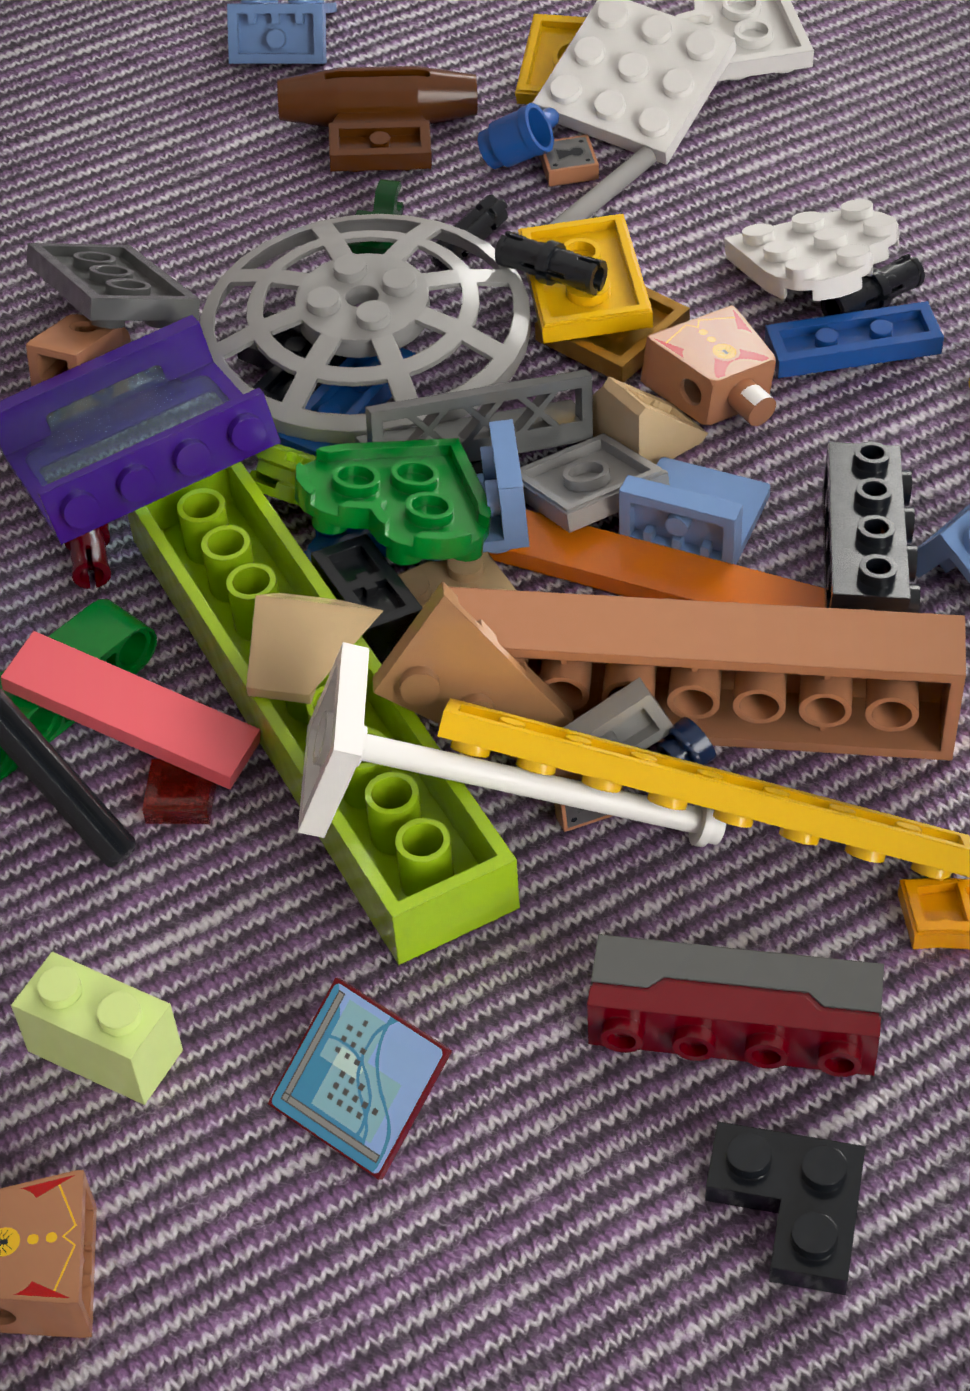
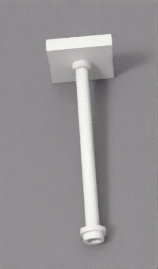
(340, 742)

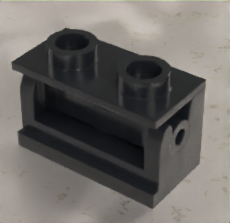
(363, 576)

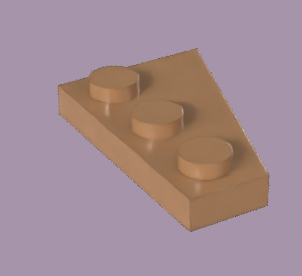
(460, 659)

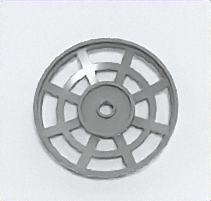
(390, 316)

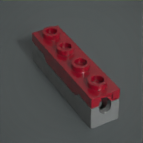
(735, 1005)

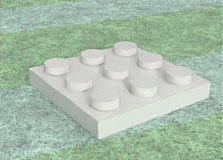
(636, 76)

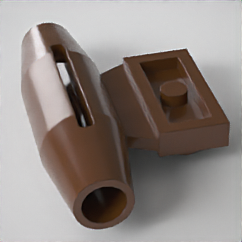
(378, 113)

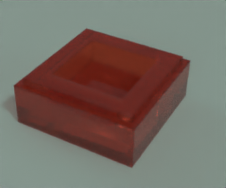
(176, 796)

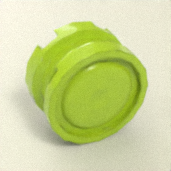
(277, 471)

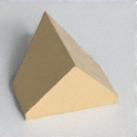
(643, 422)
(298, 642)

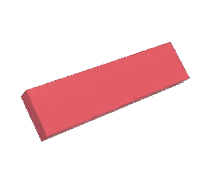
(131, 709)

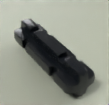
(478, 221)

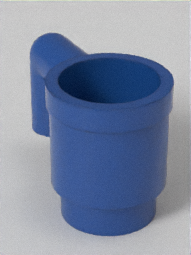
(518, 136)

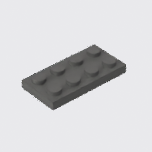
(112, 284)

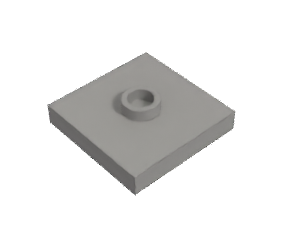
(584, 481)

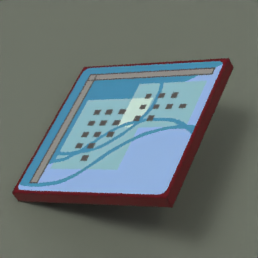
(359, 1078)

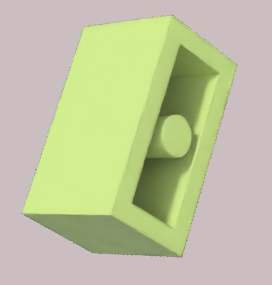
(98, 1027)

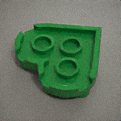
(408, 494)

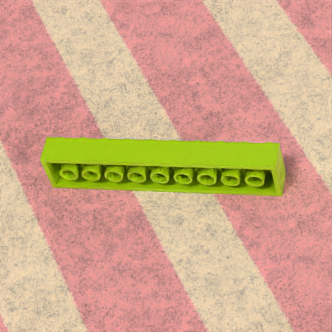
(402, 839)

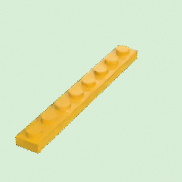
(733, 796)

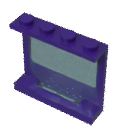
(129, 429)

